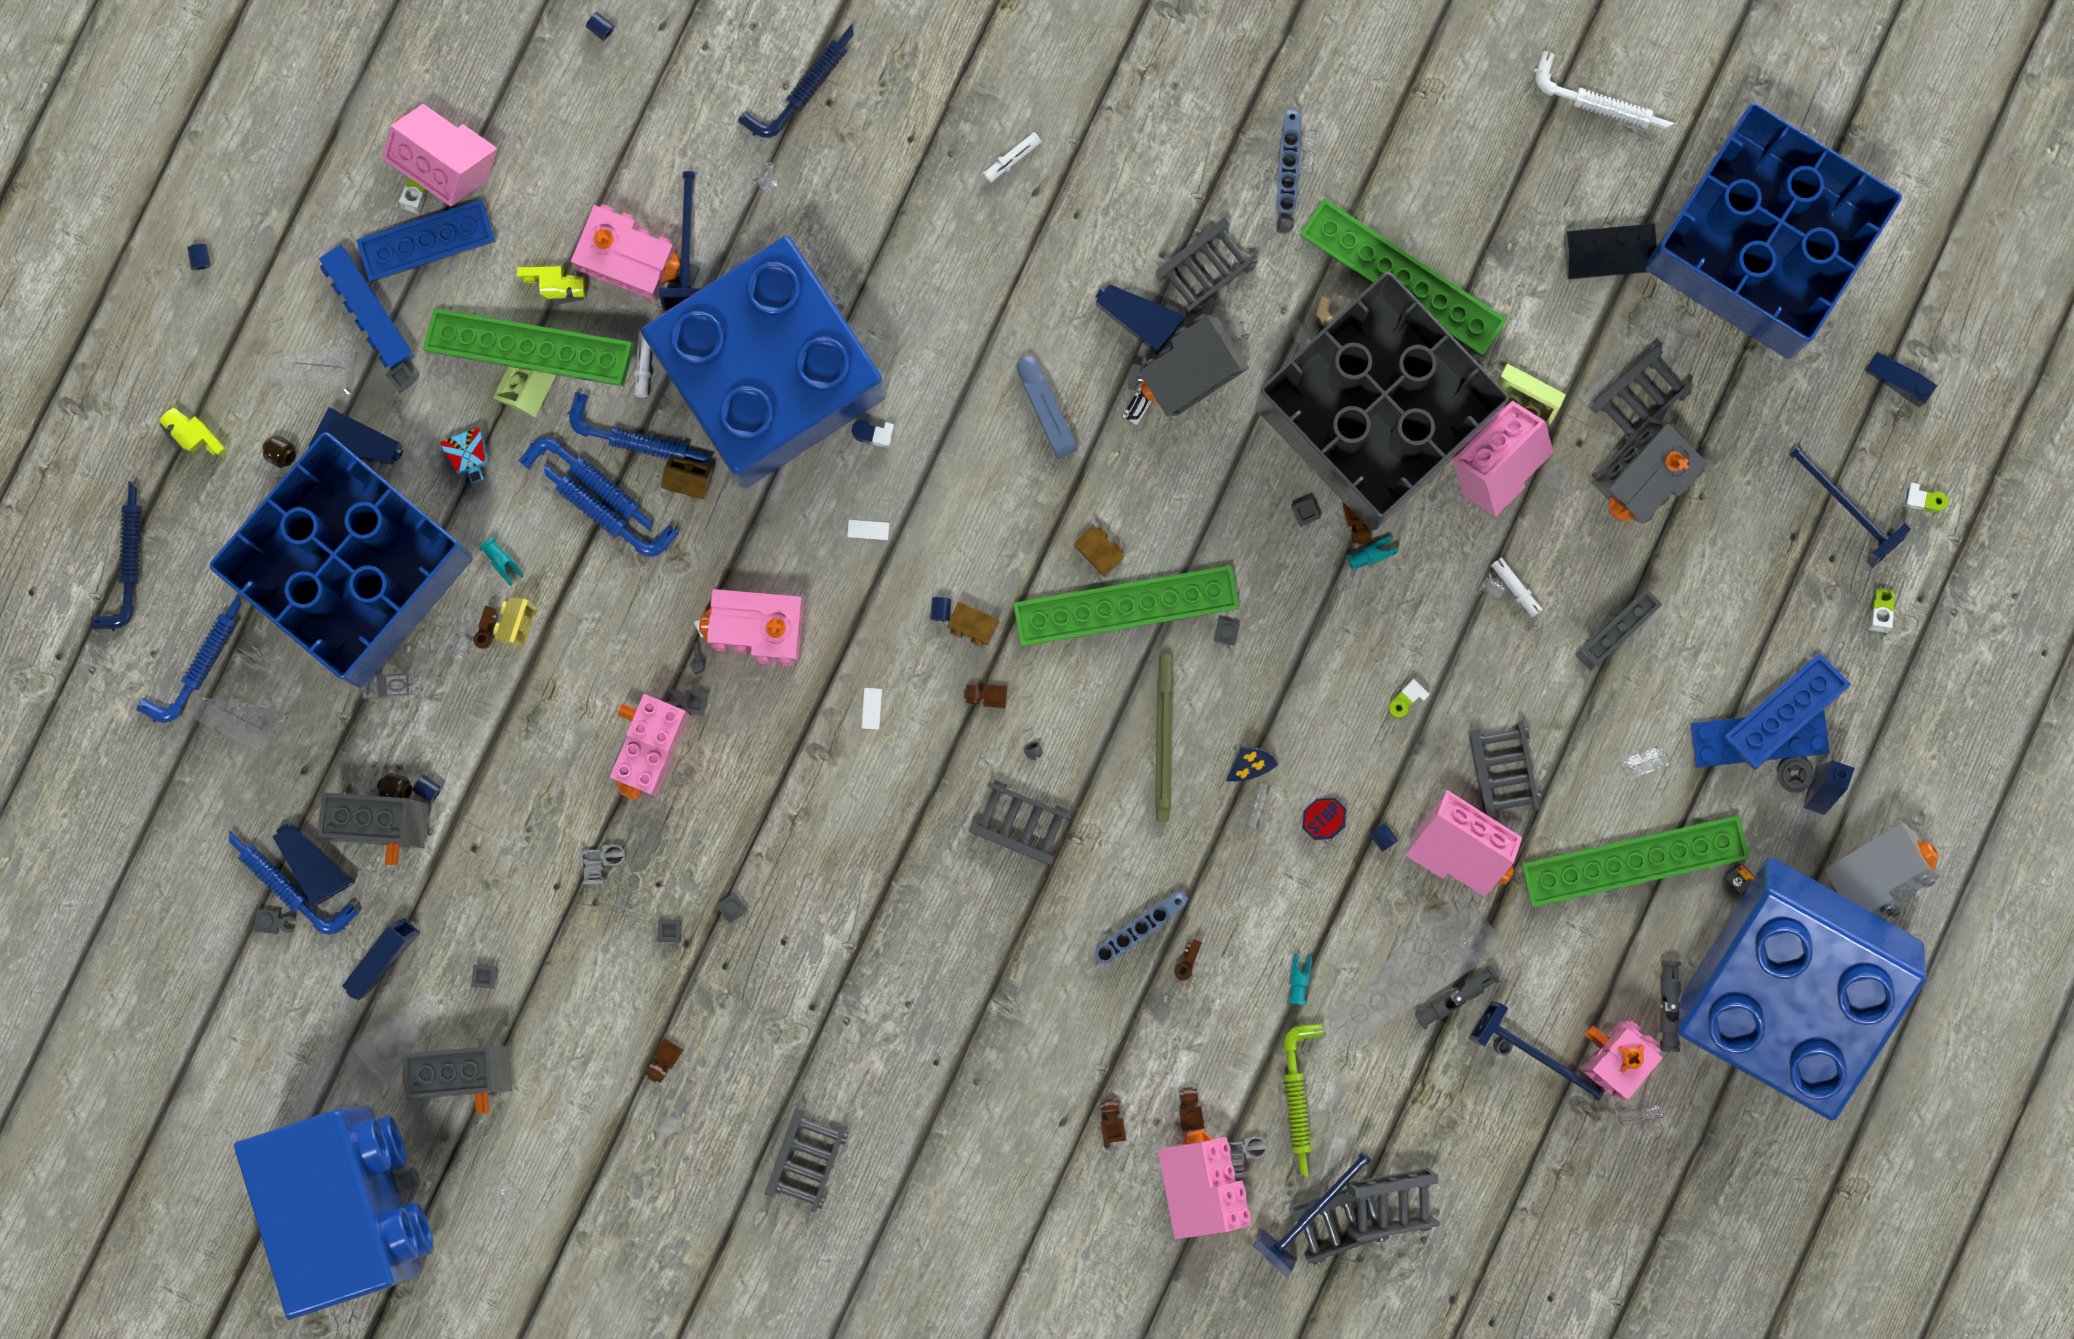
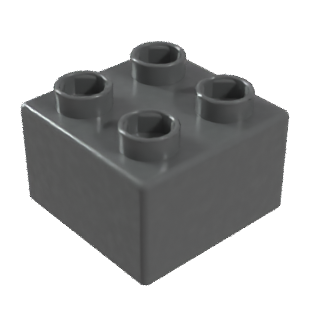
(1380, 401)

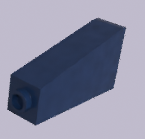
(1142, 318)
(359, 438)
(1828, 785)
(311, 866)
(380, 958)

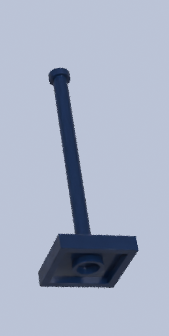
(673, 296)
(1886, 543)
(1489, 1025)
(1275, 1251)

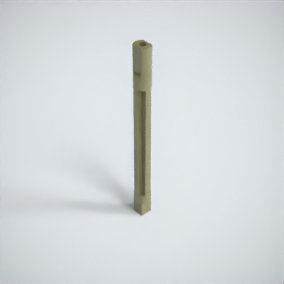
(1164, 738)

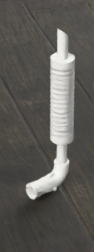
(1595, 102)

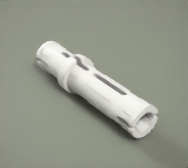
(1004, 163)
(642, 371)
(1517, 588)

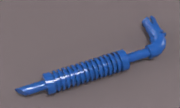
(624, 438)
(590, 476)
(607, 518)
(198, 668)
(287, 891)

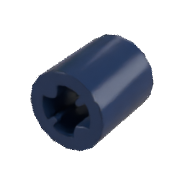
(600, 26)
(198, 257)
(940, 609)
(427, 788)
(1383, 837)

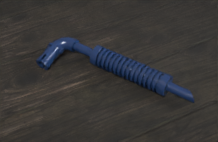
(804, 91)
(128, 563)

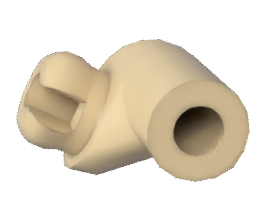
(1322, 312)

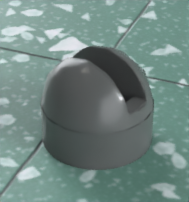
(1284, 224)
(1033, 750)
(1502, 1046)

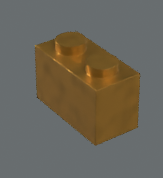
(686, 477)
(1099, 550)
(972, 624)

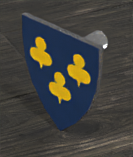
(1250, 763)

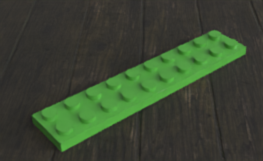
(1373, 255)
(528, 347)
(1126, 606)
(1635, 861)

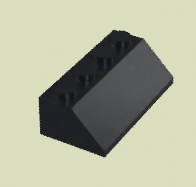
(1609, 251)

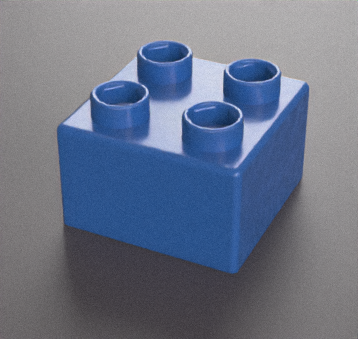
(1773, 231)
(765, 362)
(341, 561)
(1802, 989)
(333, 1208)

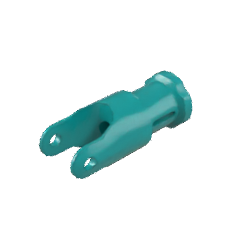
(1370, 554)
(500, 559)
(1299, 981)

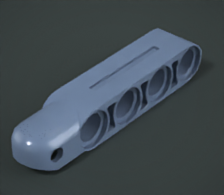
(1291, 128)
(1046, 407)
(1167, 905)

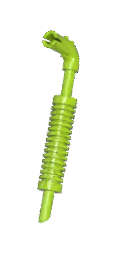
(1295, 1093)

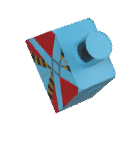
(467, 453)

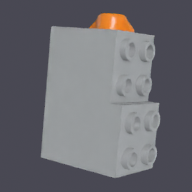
(1886, 871)

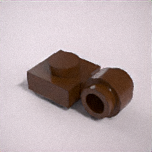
(1360, 534)
(487, 620)
(993, 695)
(1191, 951)
(667, 1055)
(1190, 1117)
(1112, 1129)

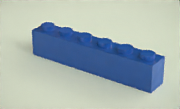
(366, 307)

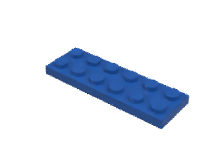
(425, 240)
(1786, 711)
(1713, 751)

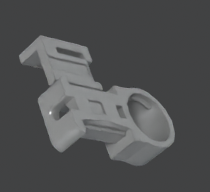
(594, 860)
(1239, 1149)

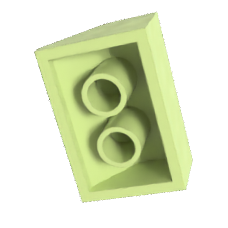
(524, 390)
(1531, 393)

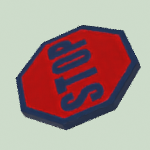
(1324, 819)

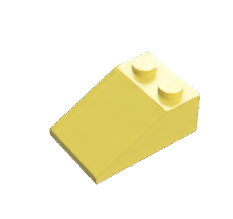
(515, 622)

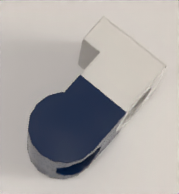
(873, 435)

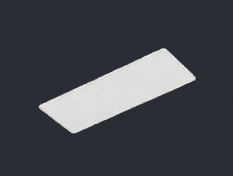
(868, 529)
(871, 708)

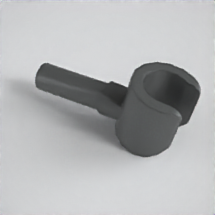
(697, 666)

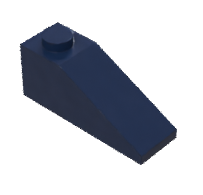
(1901, 379)

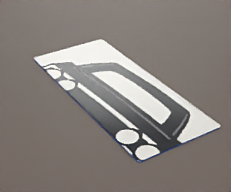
(1137, 407)

